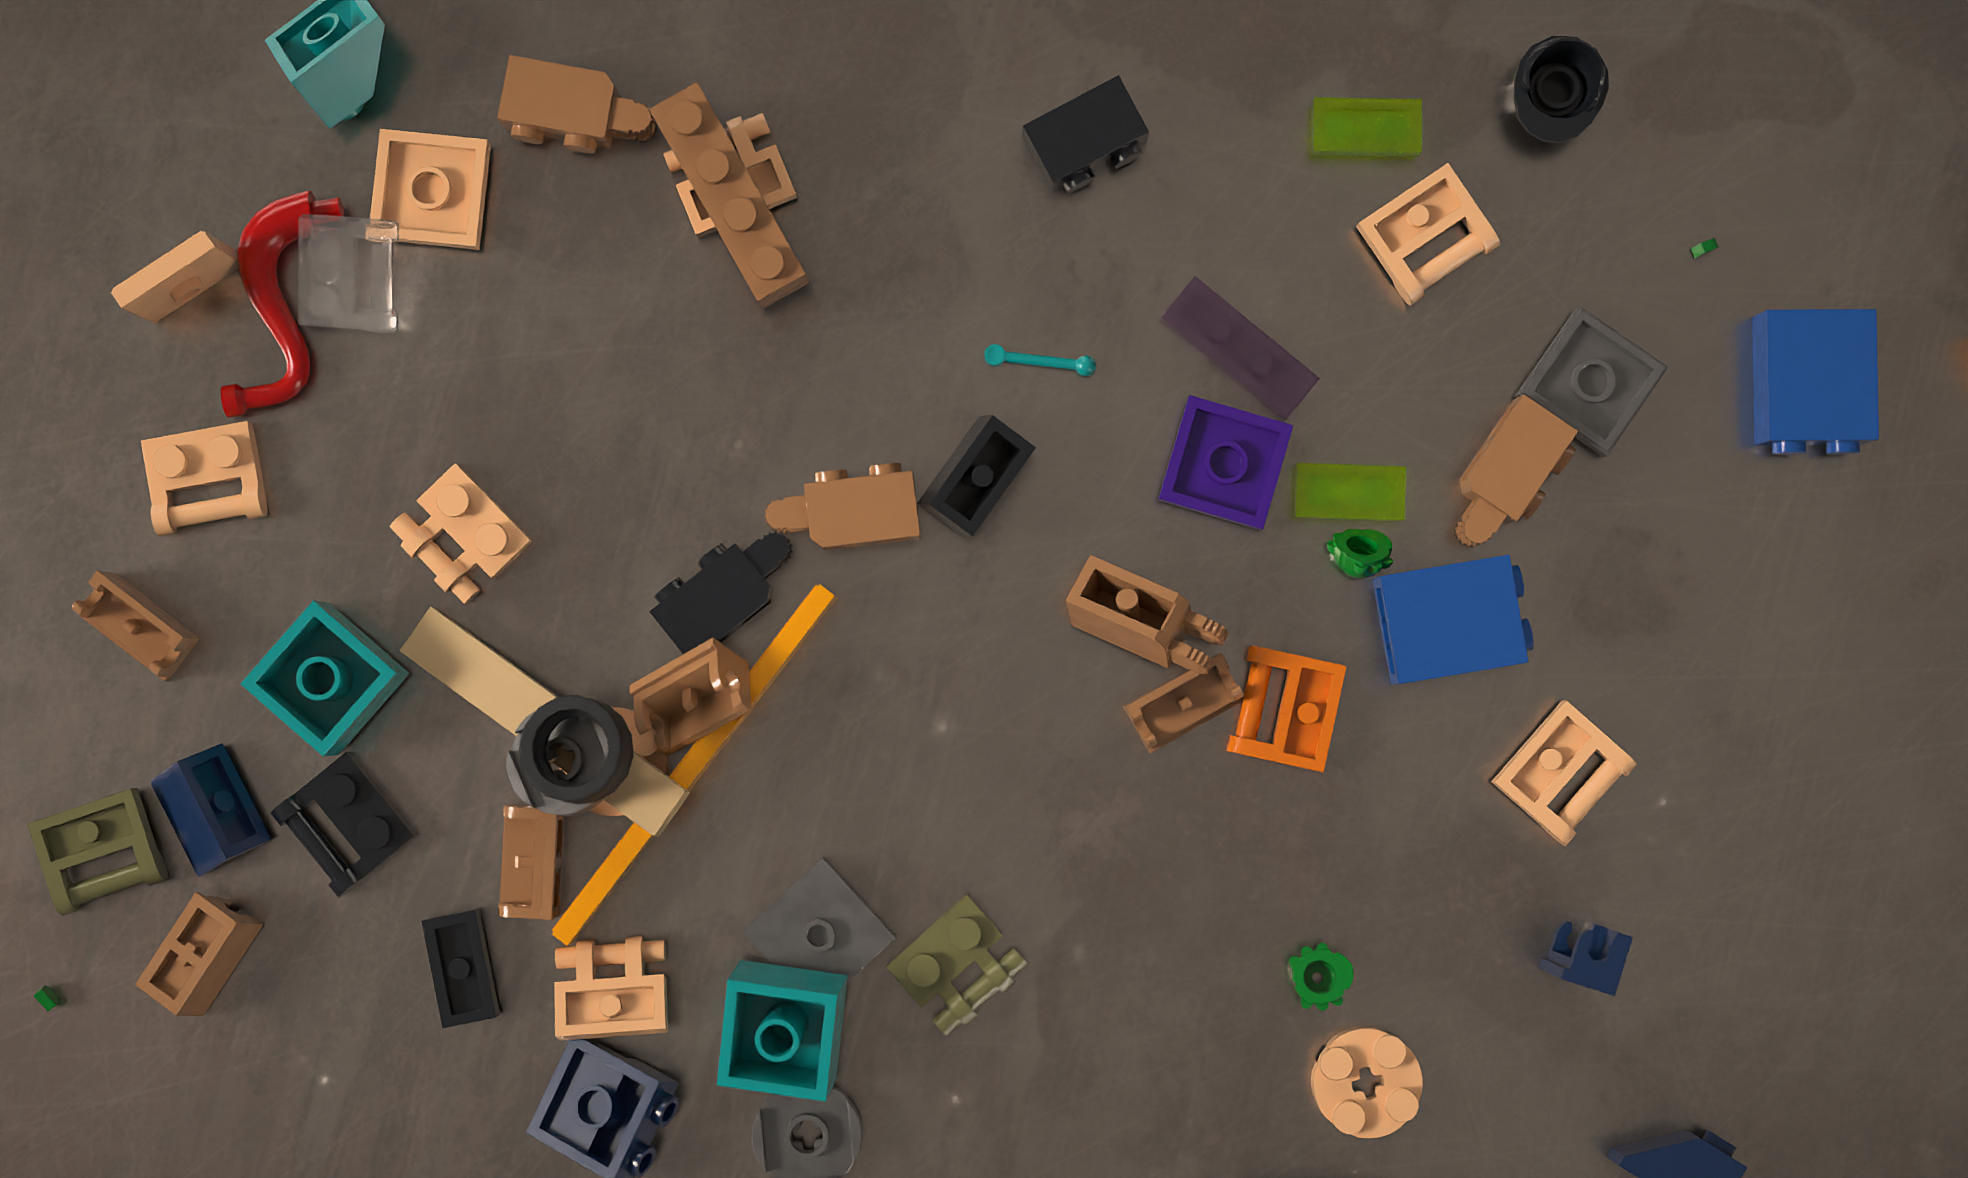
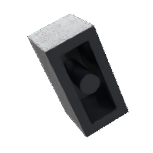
(1086, 135)
(976, 475)

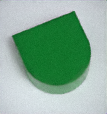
(1704, 247)
(46, 997)

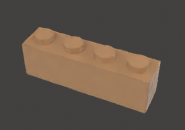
(729, 195)

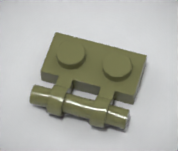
(945, 952)

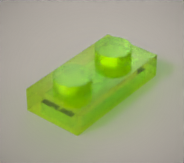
(1366, 126)
(1349, 492)

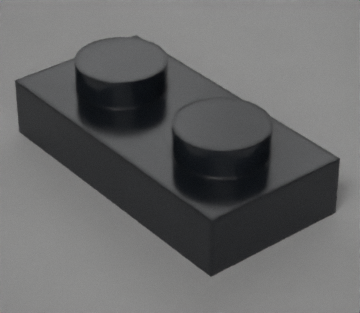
(460, 968)

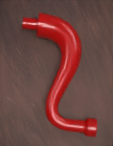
(258, 256)

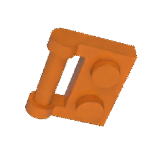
(1304, 713)

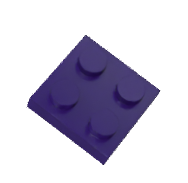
(1225, 462)

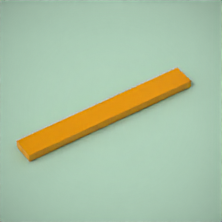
(694, 765)

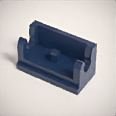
(1595, 960)

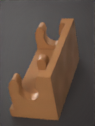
(136, 624)
(692, 696)
(1183, 704)
(531, 863)
(198, 955)

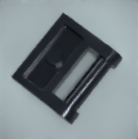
(358, 812)

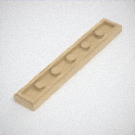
(512, 695)

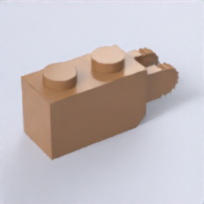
(569, 106)
(1511, 468)
(852, 510)
(1140, 616)

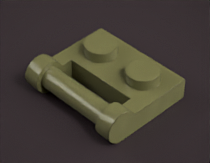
(90, 834)

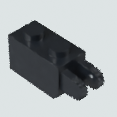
(722, 594)

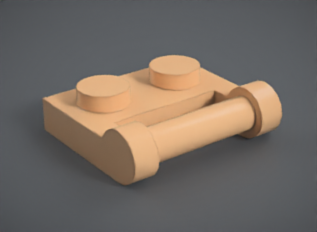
(1417, 219)
(202, 460)
(1551, 760)

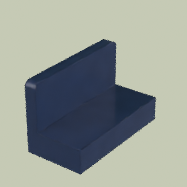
(209, 809)

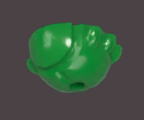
(1361, 552)
(1335, 972)

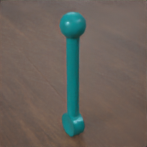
(996, 355)

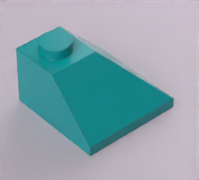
(331, 56)

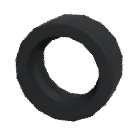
(536, 737)

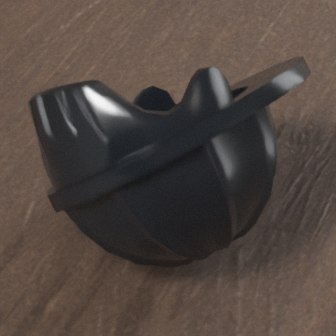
(1559, 88)

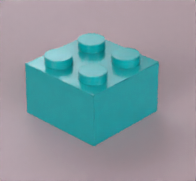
(325, 678)
(782, 1030)

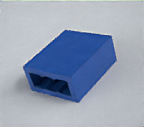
(1815, 379)
(1452, 619)

